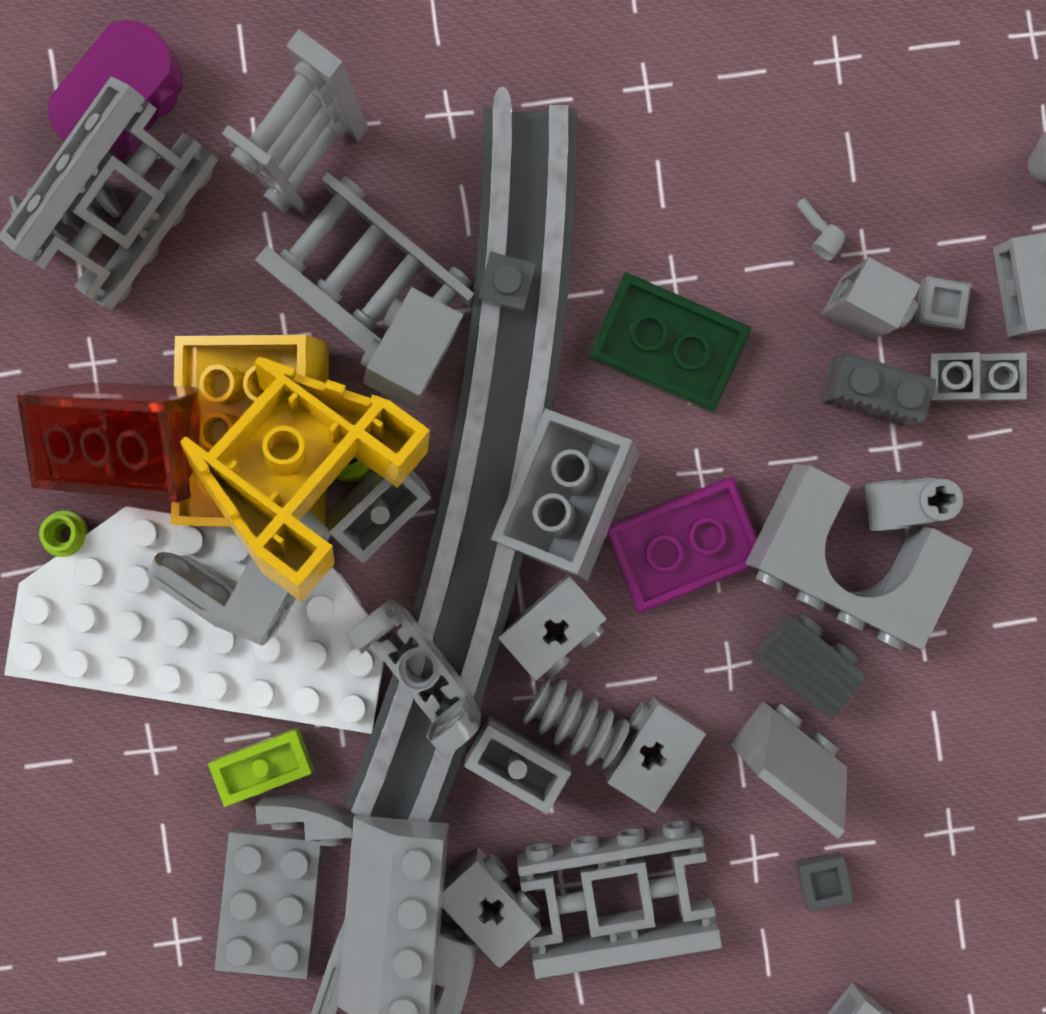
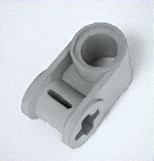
(905, 502)

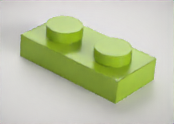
(261, 766)

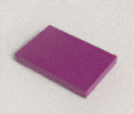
(683, 544)

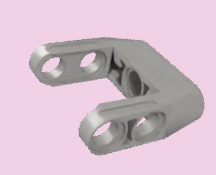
(248, 610)
(448, 728)
(453, 973)

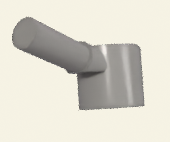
(831, 236)

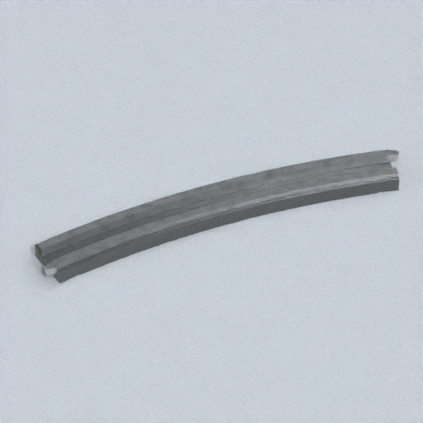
(502, 398)

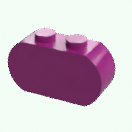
(130, 54)

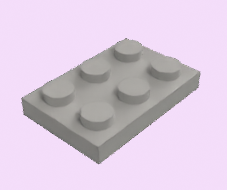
(268, 903)

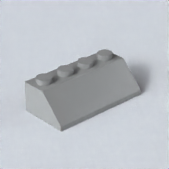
(392, 916)

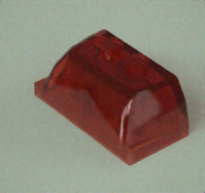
(111, 439)

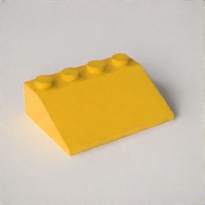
(228, 387)

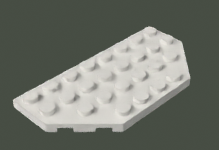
(110, 629)

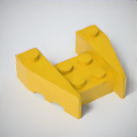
(287, 456)

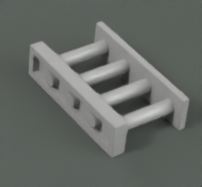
(300, 124)
(325, 294)

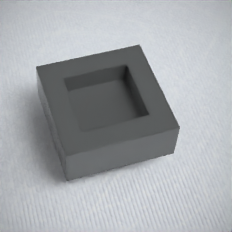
(507, 282)
(824, 881)

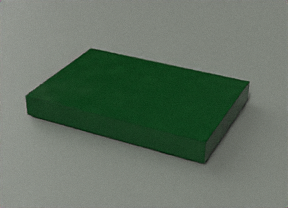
(669, 342)

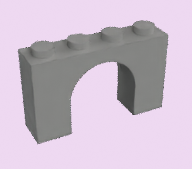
(899, 606)

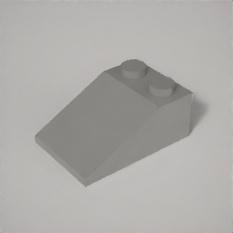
(795, 764)

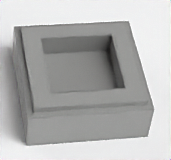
(942, 303)

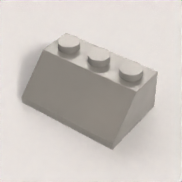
(566, 493)

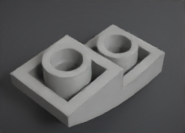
(979, 376)
(321, 819)

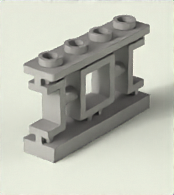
(79, 174)
(626, 935)

